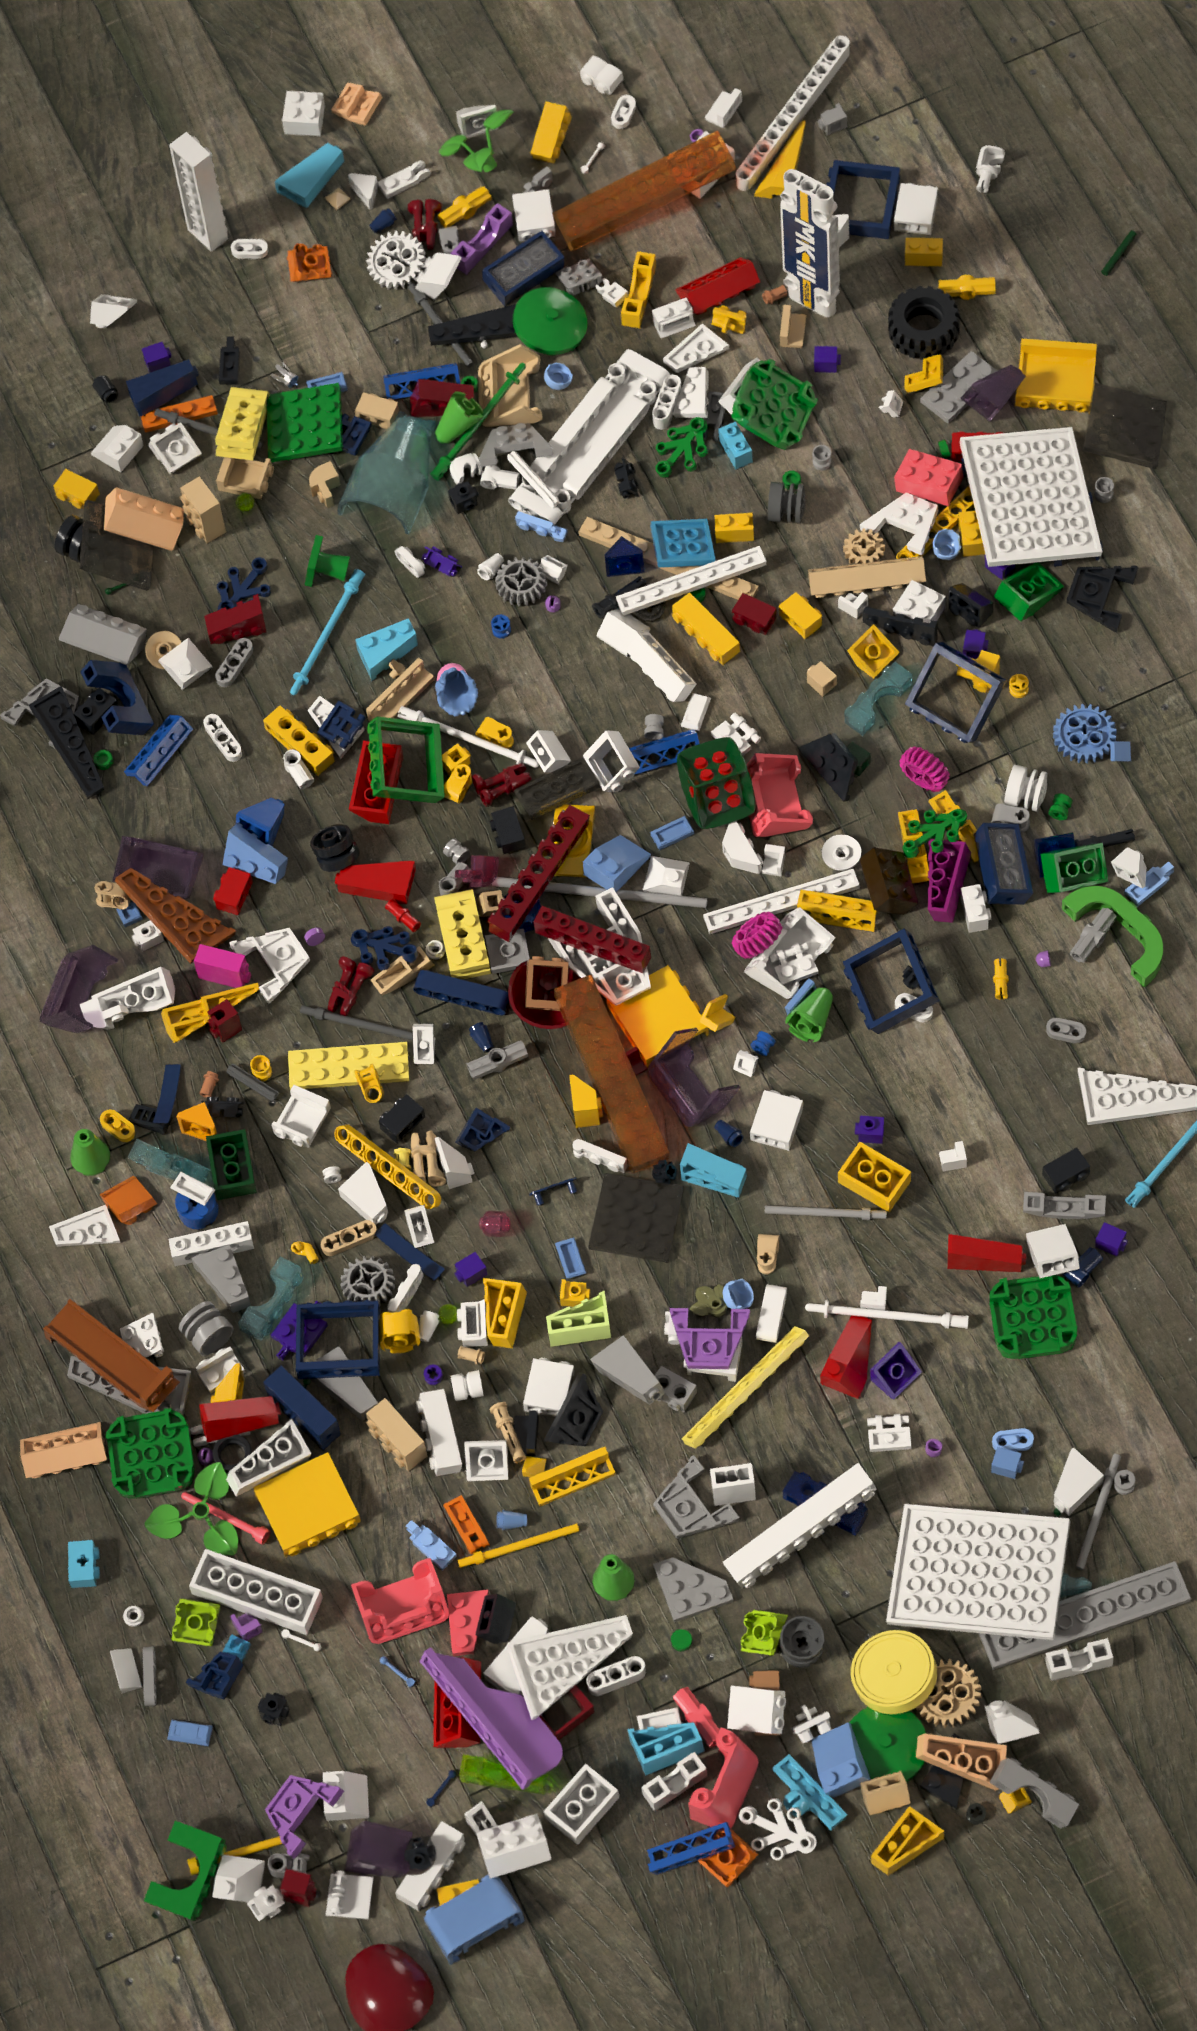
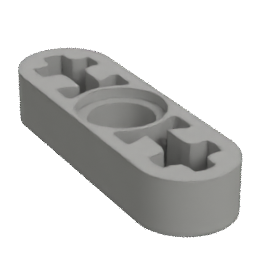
(234, 670)
(149, 1676)

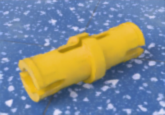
(1000, 979)

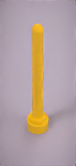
(194, 1865)

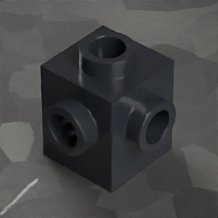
(463, 497)
(273, 1715)
(420, 1853)

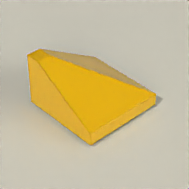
(533, 1466)

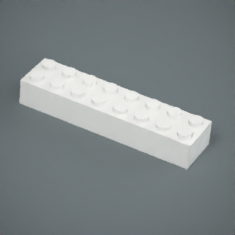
(199, 191)
(799, 1526)

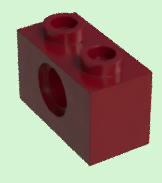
(298, 1888)

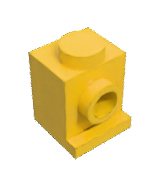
(455, 754)
(570, 1299)

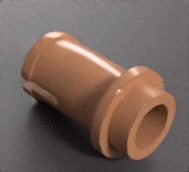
(775, 294)
(209, 1083)

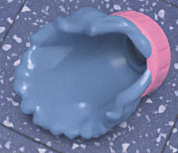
(455, 690)

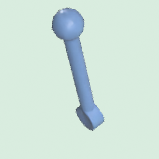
(410, 1681)

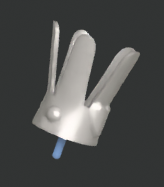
(290, 378)

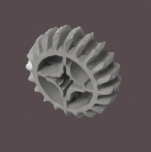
(530, 586)
(381, 1274)

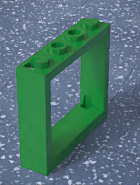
(433, 759)

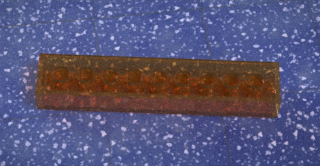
(644, 191)
(611, 1073)

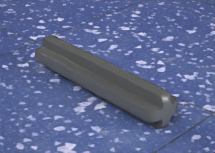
(252, 1082)

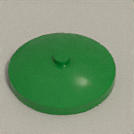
(550, 321)
(888, 1742)

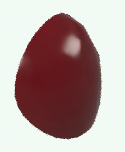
(543, 985)
(387, 1989)

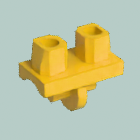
(729, 320)

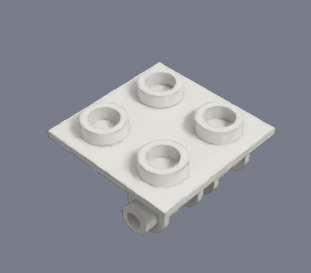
(143, 1336)
(349, 1896)

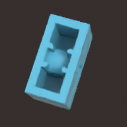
(735, 445)
(78, 1554)

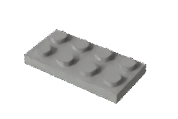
(945, 397)

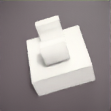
(892, 404)
(745, 1063)

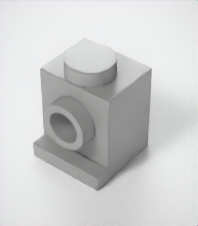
(833, 120)

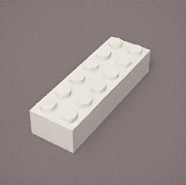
(256, 1591)

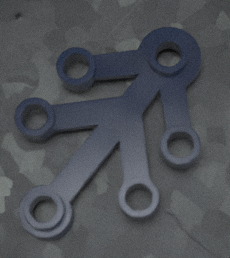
(242, 591)
(362, 939)

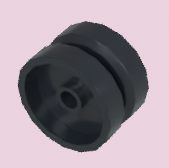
(70, 537)
(334, 847)

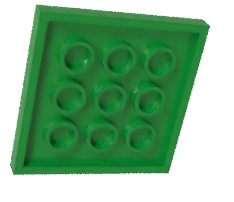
(304, 422)

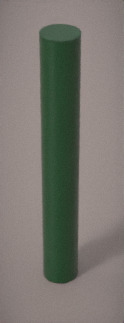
(1118, 253)

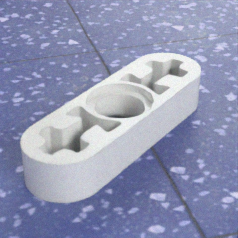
(222, 729)

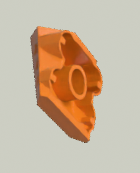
(308, 262)
(128, 1200)
(730, 1863)

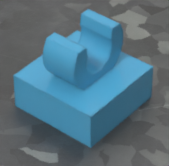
(237, 1647)

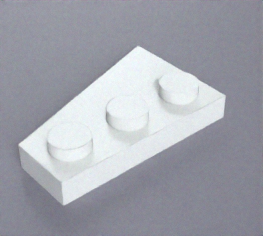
(694, 349)
(693, 395)
(319, 711)
(86, 1229)

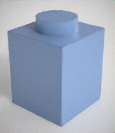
(1007, 1463)

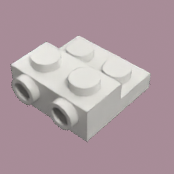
(174, 447)

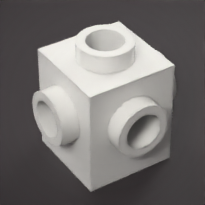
(266, 1902)

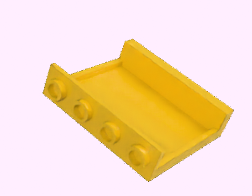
(1056, 375)
(657, 1013)
(307, 1505)

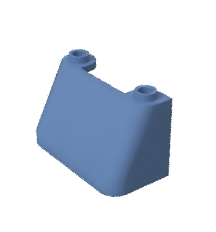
(472, 1917)

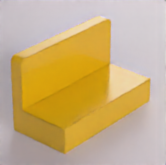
(715, 1016)

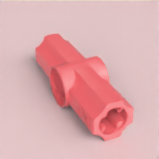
(698, 1714)

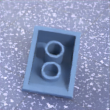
(614, 862)
(839, 1761)

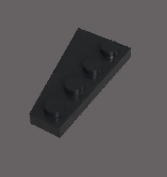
(909, 629)

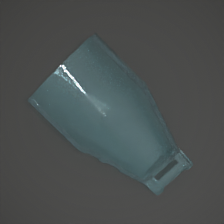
(394, 470)

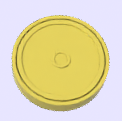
(894, 1672)

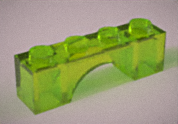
(484, 1772)

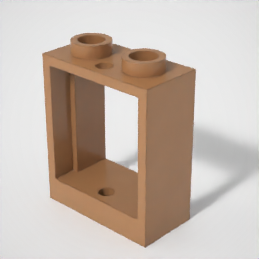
(539, 961)

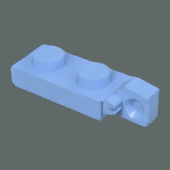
(541, 526)
(1155, 879)
(431, 1545)

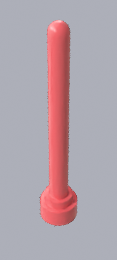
(260, 1534)

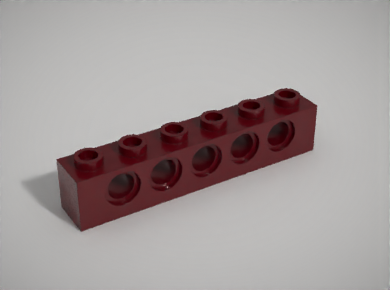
(592, 939)

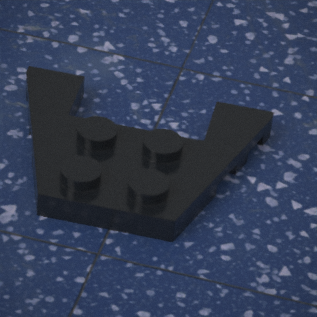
(1091, 590)

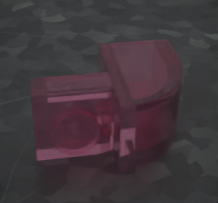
(482, 871)

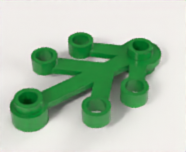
(682, 445)
(954, 819)

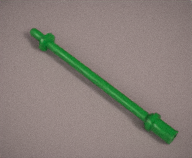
(445, 461)

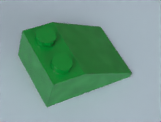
(1027, 591)
(1074, 868)

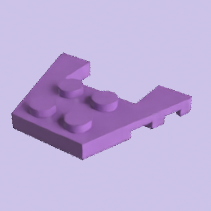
(709, 1347)
(293, 1804)

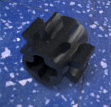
(910, 978)
(664, 1172)

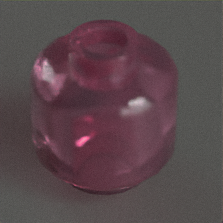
(495, 1223)

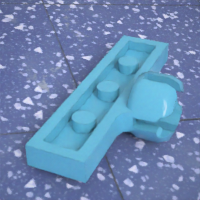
(807, 1794)

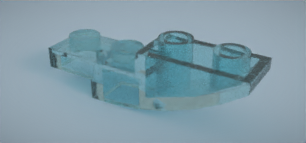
(165, 1163)

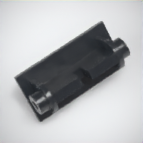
(625, 471)
(230, 1107)

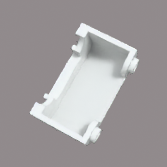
(796, 928)

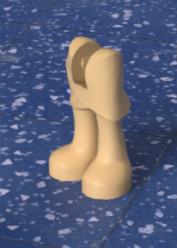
(435, 1175)

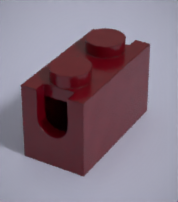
(754, 614)
(224, 1021)

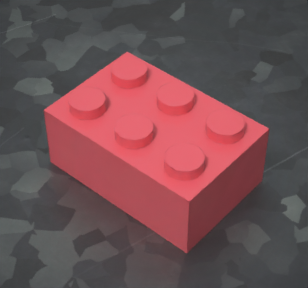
(928, 477)

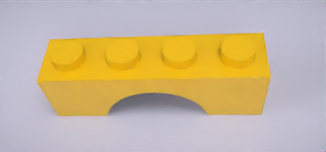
(642, 279)

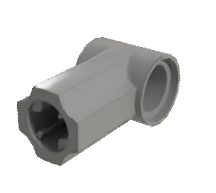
(452, 882)

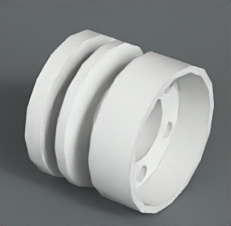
(1026, 788)

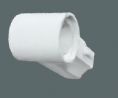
(494, 477)
(298, 769)

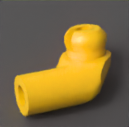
(305, 1249)

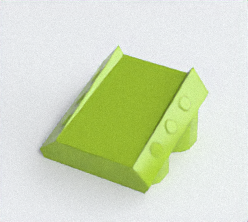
(195, 1622)
(762, 1632)

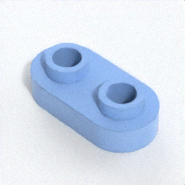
(1012, 1439)

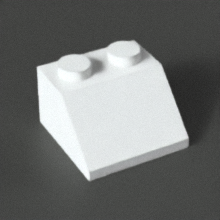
(437, 274)
(118, 447)
(1009, 1722)
(354, 1800)

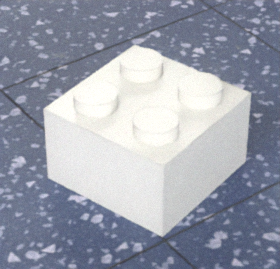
(303, 113)
(920, 602)

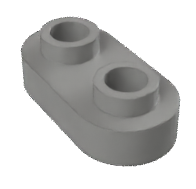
(1066, 1029)

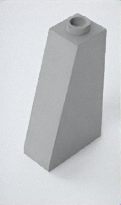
(627, 1369)
(348, 1391)

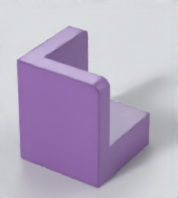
(246, 1626)

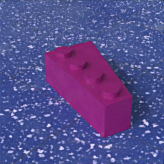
(946, 879)

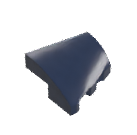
(480, 1130)
(217, 1675)

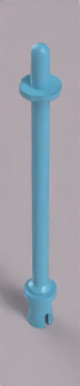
(350, 587)
(1143, 1188)

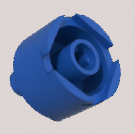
(194, 1214)

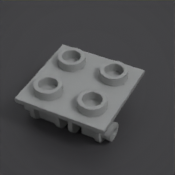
(579, 274)

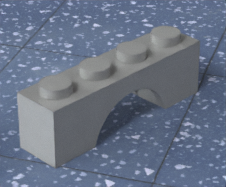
(1057, 1806)

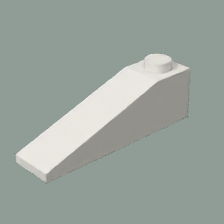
(143, 993)

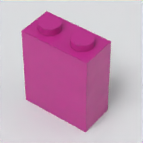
(221, 966)

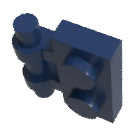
(355, 433)
(336, 723)

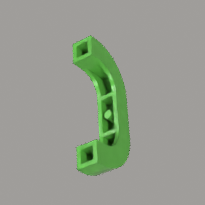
(1127, 913)

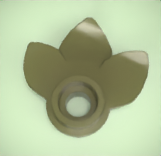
(707, 1300)

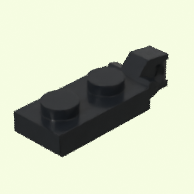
(229, 363)

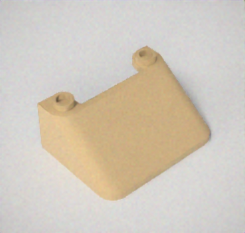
(515, 404)

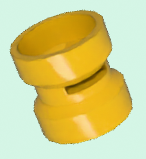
(259, 1064)

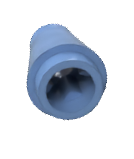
(510, 1520)

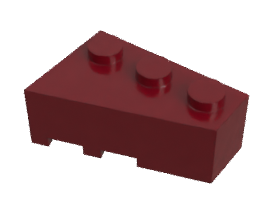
(432, 397)
(237, 622)

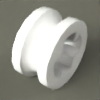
(332, 1174)

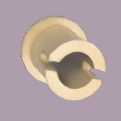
(473, 1355)

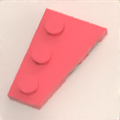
(463, 1619)

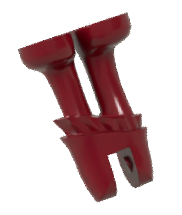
(427, 231)
(512, 776)
(340, 990)

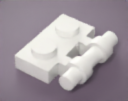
(728, 730)
(794, 970)
(889, 1438)

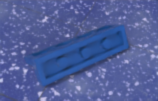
(425, 373)
(660, 745)
(159, 749)
(692, 1853)

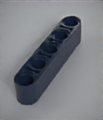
(461, 992)

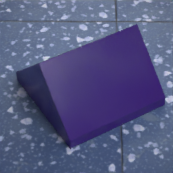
(894, 1371)

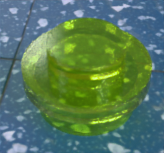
(245, 502)
(448, 1314)

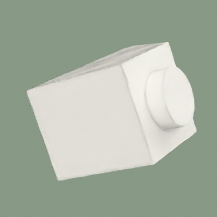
(1131, 867)

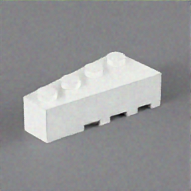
(275, 1456)

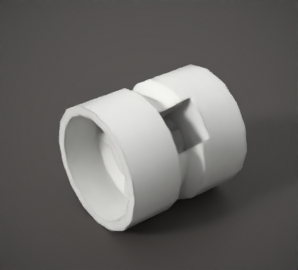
(467, 1385)

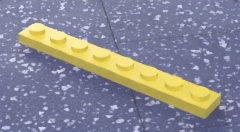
(751, 1381)

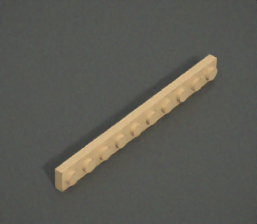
(609, 535)

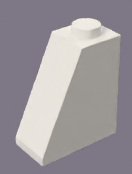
(364, 1195)
(1076, 1483)

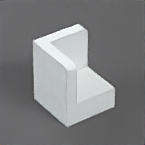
(852, 604)
(773, 860)
(953, 1158)
(874, 1300)

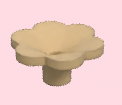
(397, 668)

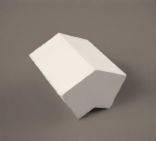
(553, 568)

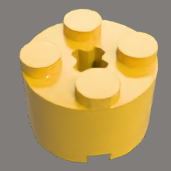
(398, 1331)

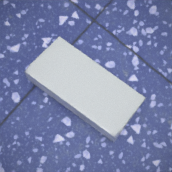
(125, 1669)

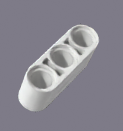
(663, 409)
(771, 1313)
(623, 1668)

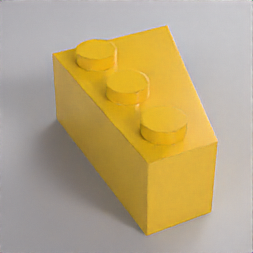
(551, 132)
(503, 1310)

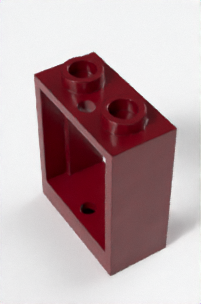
(587, 1710)

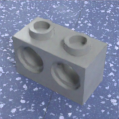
(676, 1385)

